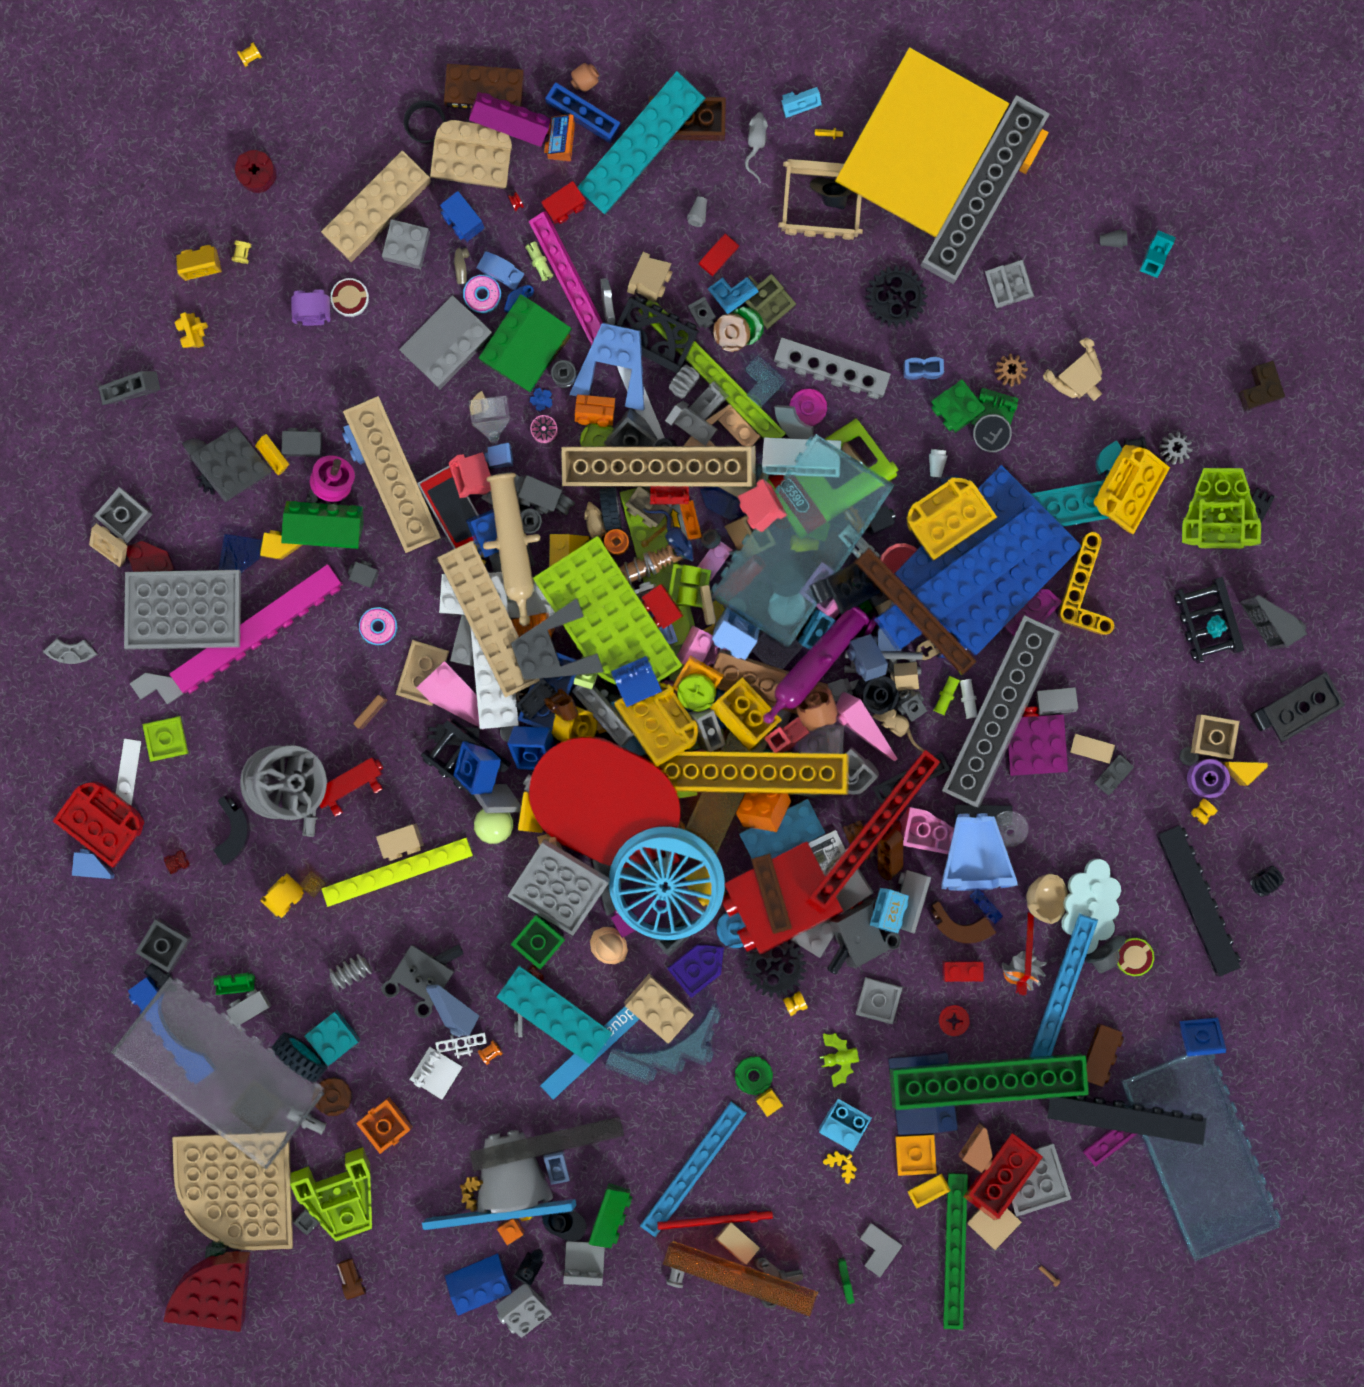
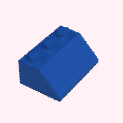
(478, 1284)

